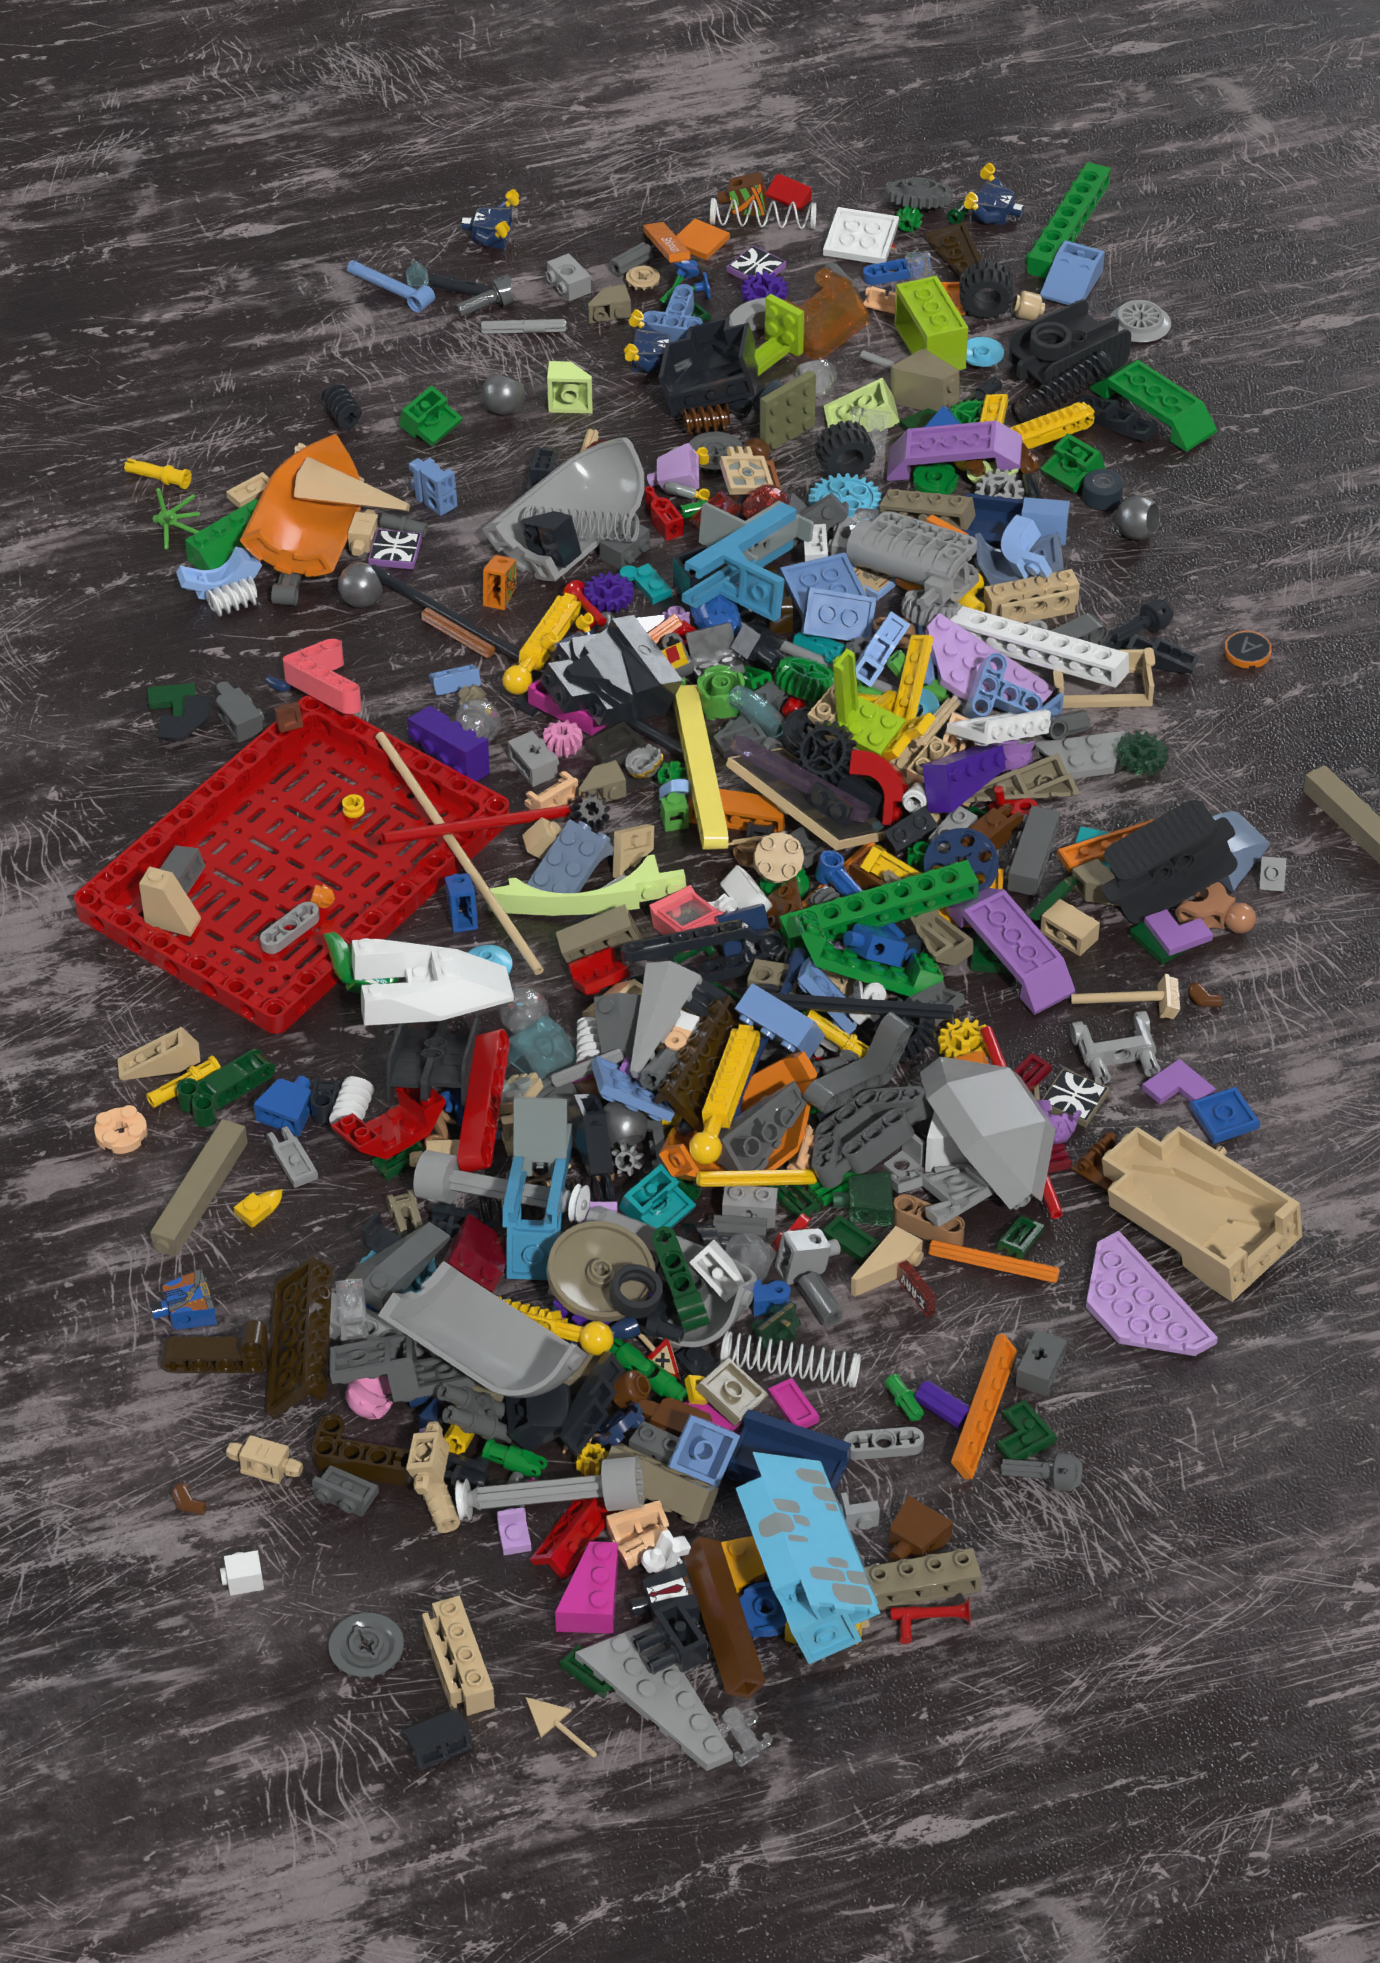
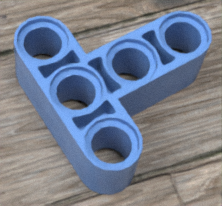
(677, 315)
(997, 687)

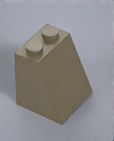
(924, 382)

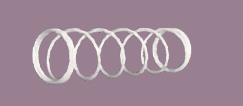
(714, 207)

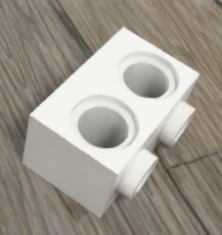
(818, 546)

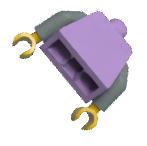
(679, 472)

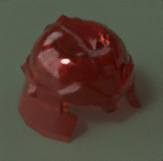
(762, 498)

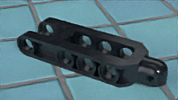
(756, 946)

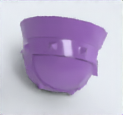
(1016, 754)
(1064, 1124)

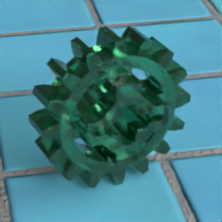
(1142, 752)

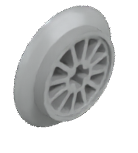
(1143, 319)

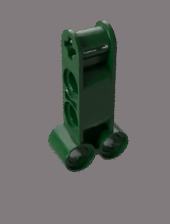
(223, 1086)
(688, 1302)

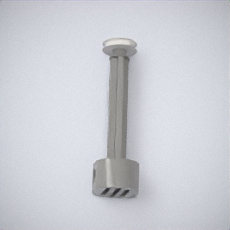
(440, 1180)
(619, 1484)

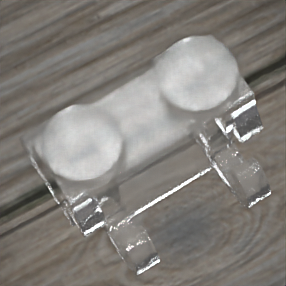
(740, 1728)

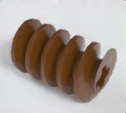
(706, 418)

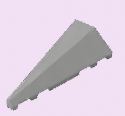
(662, 997)

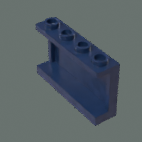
(993, 516)
(778, 1437)

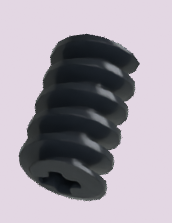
(341, 405)

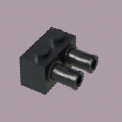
(759, 645)
(679, 1634)

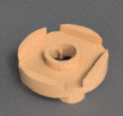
(116, 1118)

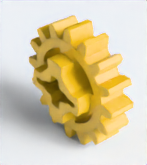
(961, 1039)

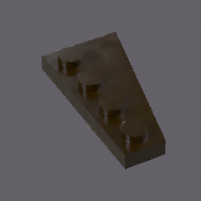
(954, 246)

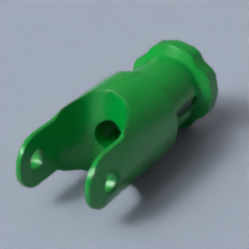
(514, 1458)

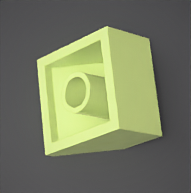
(568, 388)

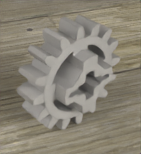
(1000, 483)

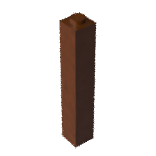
(724, 1618)

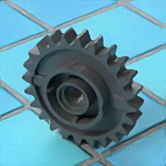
(919, 193)

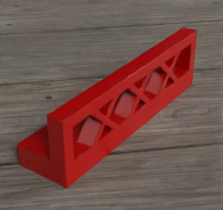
(571, 1535)

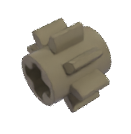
(473, 692)

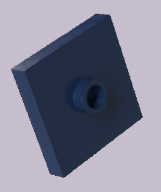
(752, 915)

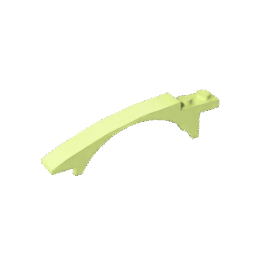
(639, 886)

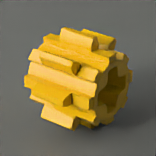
(590, 1459)

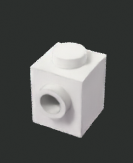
(242, 1573)

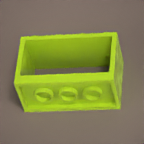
(931, 321)

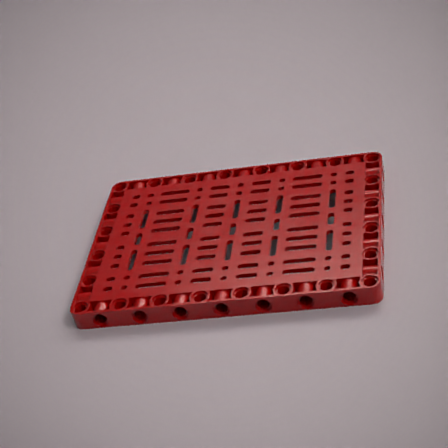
(105, 898)

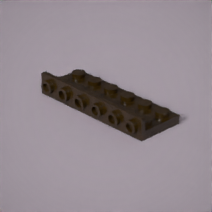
(698, 1062)
(299, 1336)

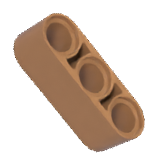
(911, 1216)

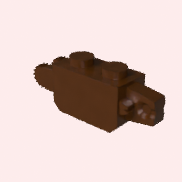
(996, 827)
(670, 1414)

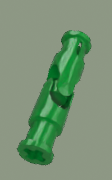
(662, 1384)

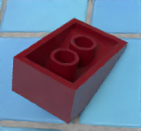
(478, 1253)

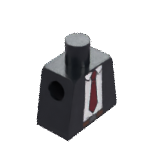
(665, 1588)

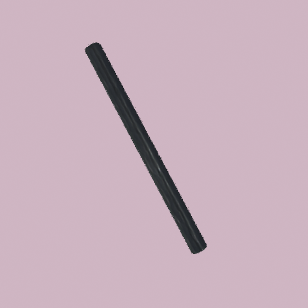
(866, 1006)

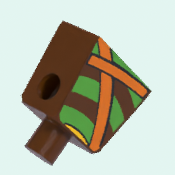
(744, 190)

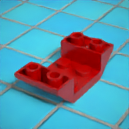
(395, 1128)

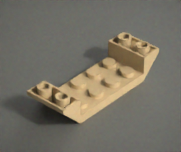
(911, 758)

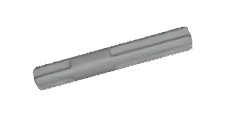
(523, 326)

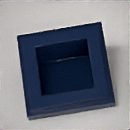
(430, 1413)

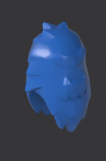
(716, 612)

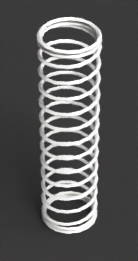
(852, 1376)

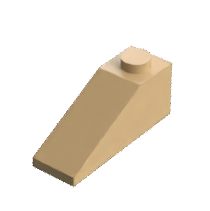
(160, 1057)
(885, 1260)

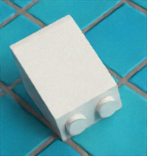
(941, 1147)

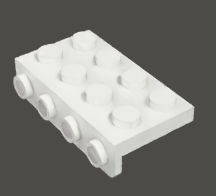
(1001, 727)

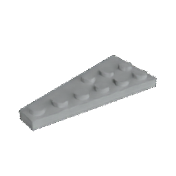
(661, 1697)

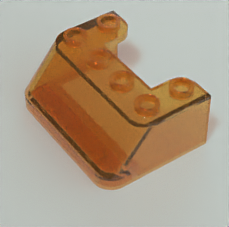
(831, 314)

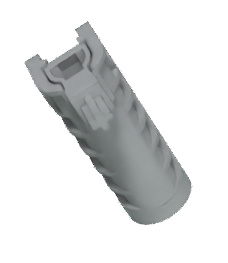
(916, 555)

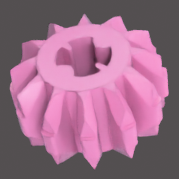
(563, 738)

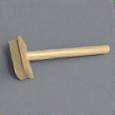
(1166, 995)

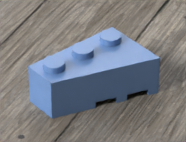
(779, 1021)

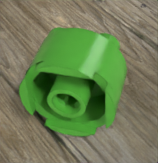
(715, 689)

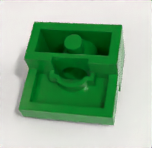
(429, 417)
(1072, 463)

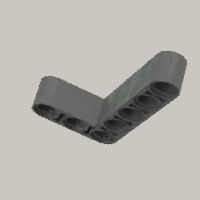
(864, 1074)

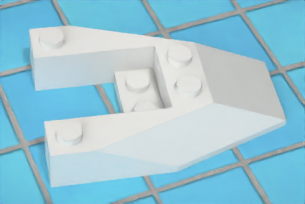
(438, 981)

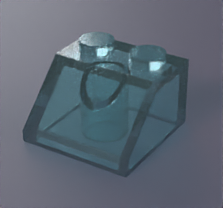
(542, 1049)

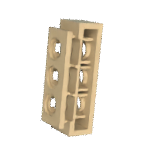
(1033, 597)
(461, 1647)

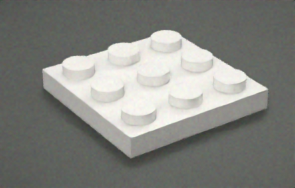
(861, 235)

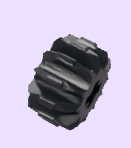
(598, 812)

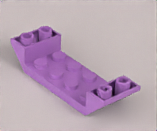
(954, 443)
(1018, 946)

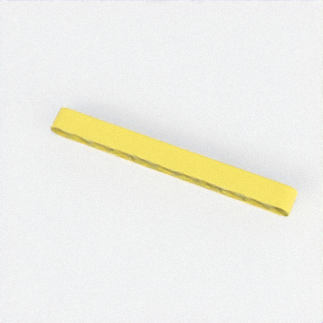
(700, 768)

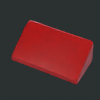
(788, 190)

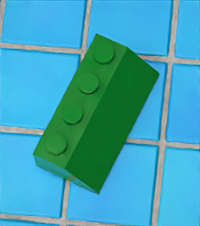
(216, 543)

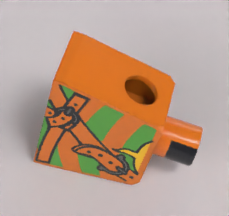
(498, 573)

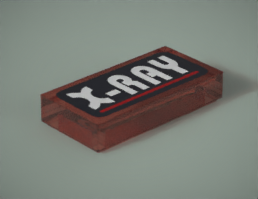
(917, 1288)

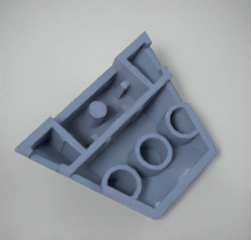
(1246, 846)

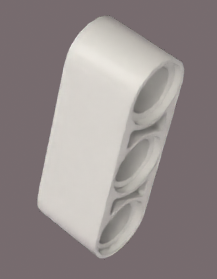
(744, 889)

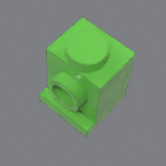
(672, 806)

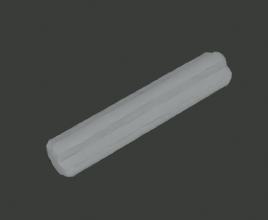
(583, 1069)

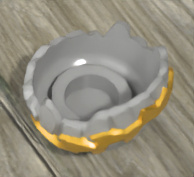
(644, 761)

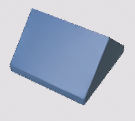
(1048, 516)

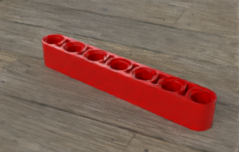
(483, 1101)

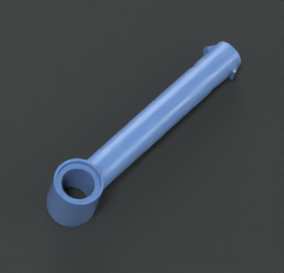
(416, 299)

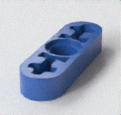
(880, 274)

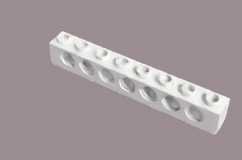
(1046, 647)

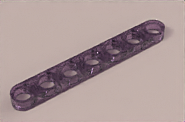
(791, 772)

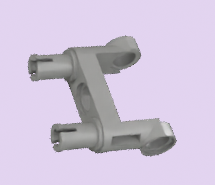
(1101, 1054)

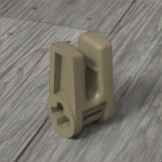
(404, 1206)

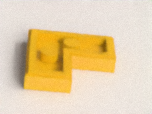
(910, 730)

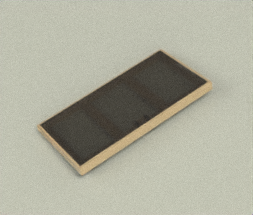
(794, 803)

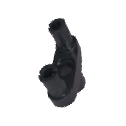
(658, 1324)

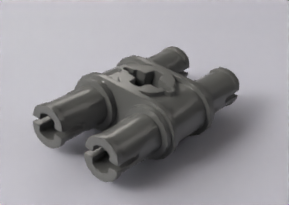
(474, 1412)

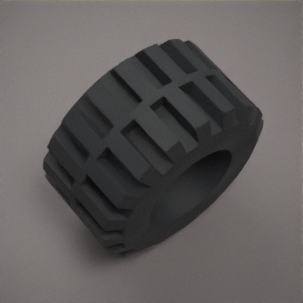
(986, 276)
(845, 449)

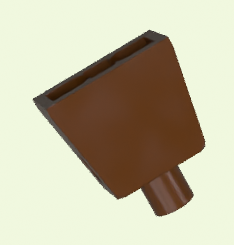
(917, 1531)

